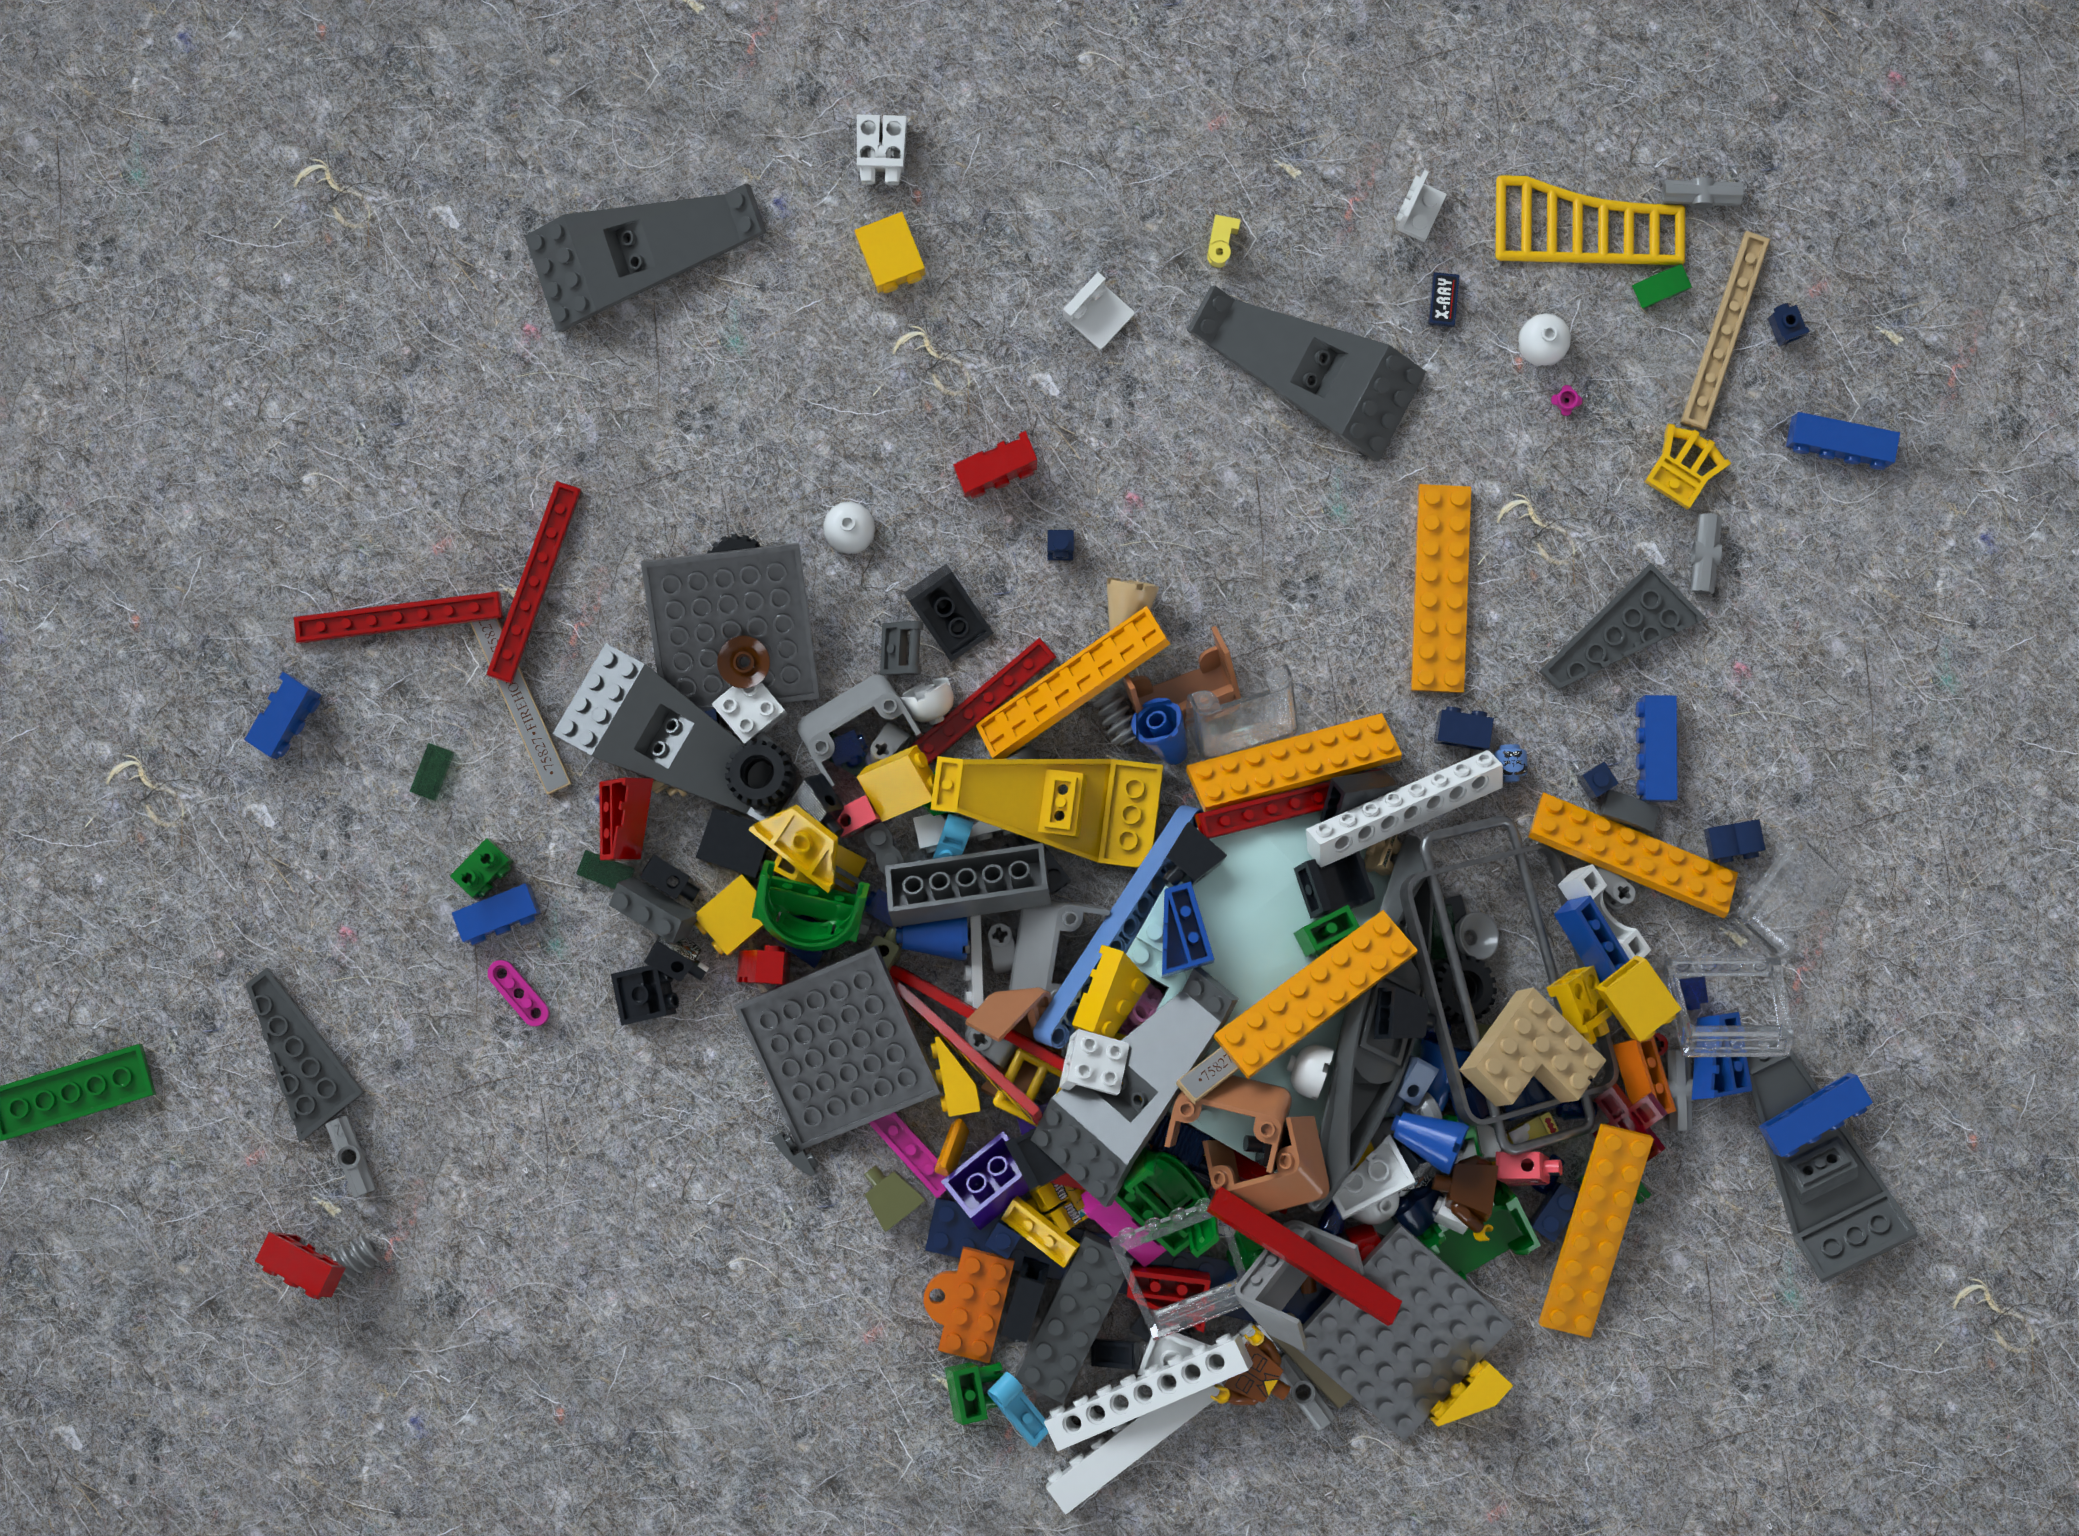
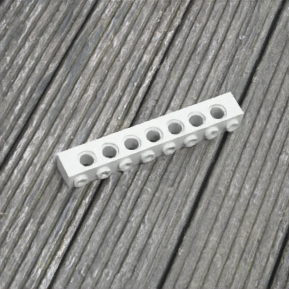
(1404, 808)
(1066, 1433)

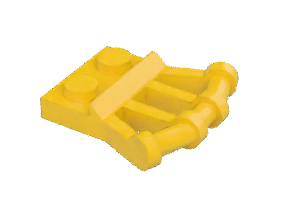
(1673, 477)

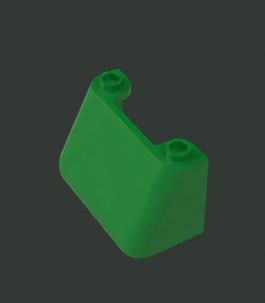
(1509, 1231)

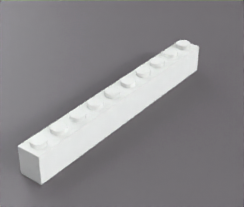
(1127, 1444)

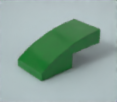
(1662, 286)

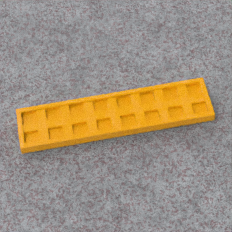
(1441, 588)
(1072, 684)
(1293, 762)
(1633, 855)
(1315, 994)
(1595, 1230)

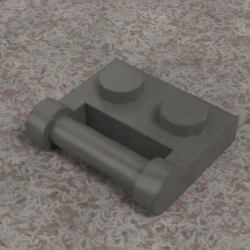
(895, 648)

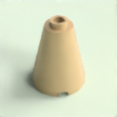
(1128, 598)

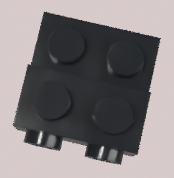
(643, 994)

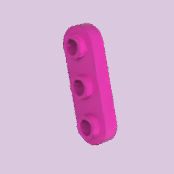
(508, 986)

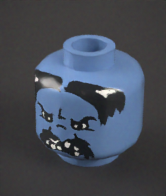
(1513, 760)

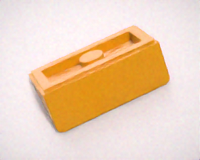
(952, 1148)

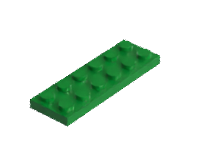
(74, 1091)

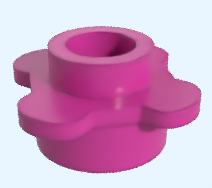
(1569, 393)

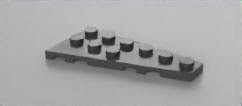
(1636, 618)
(304, 1063)

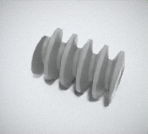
(1116, 717)
(357, 1258)

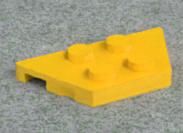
(802, 843)

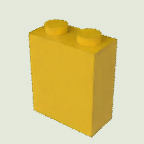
(890, 253)
(898, 783)
(730, 916)
(1638, 999)

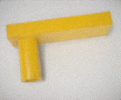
(1028, 1222)

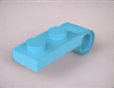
(953, 837)
(1018, 1409)

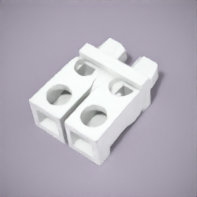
(881, 156)

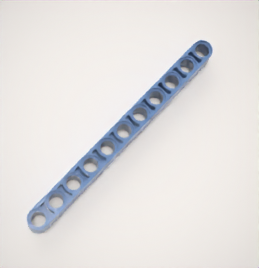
(1115, 932)

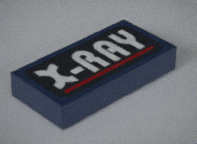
(1443, 299)

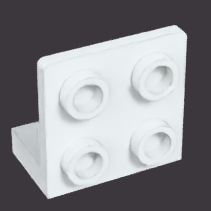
(1421, 210)
(1097, 312)
(749, 711)
(1094, 1062)

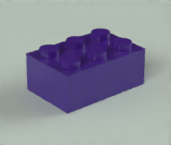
(986, 1182)

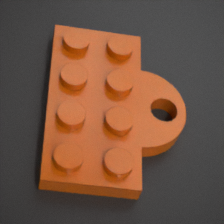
(971, 1303)

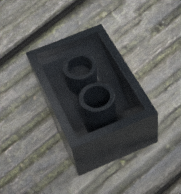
(948, 612)

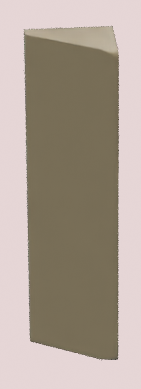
(1327, 1385)

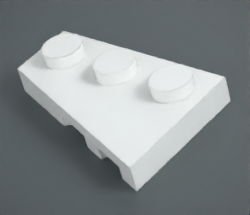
(1374, 1180)
(1167, 1347)

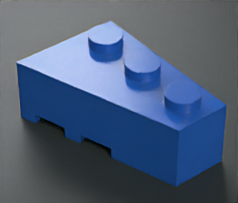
(283, 716)
(1184, 932)
(1720, 1075)

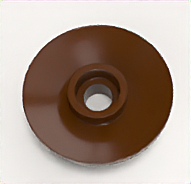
(730, 665)

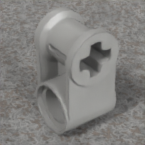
(888, 742)
(1616, 886)
(1001, 952)
(993, 1050)

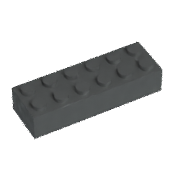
(967, 885)
(1072, 1318)

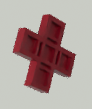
(1630, 1116)

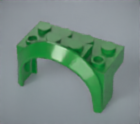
(799, 898)
(1176, 1187)

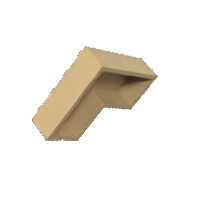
(1529, 1042)

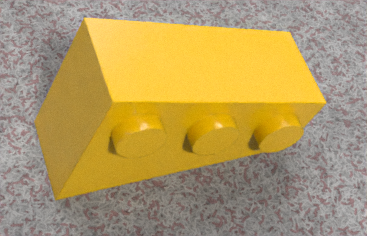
(1112, 994)

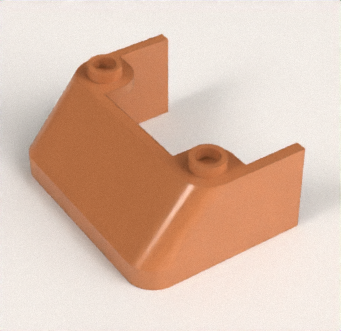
(1214, 675)
(1008, 1011)
(1245, 1096)
(1299, 1177)

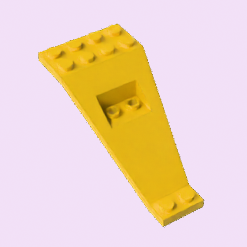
(1106, 810)

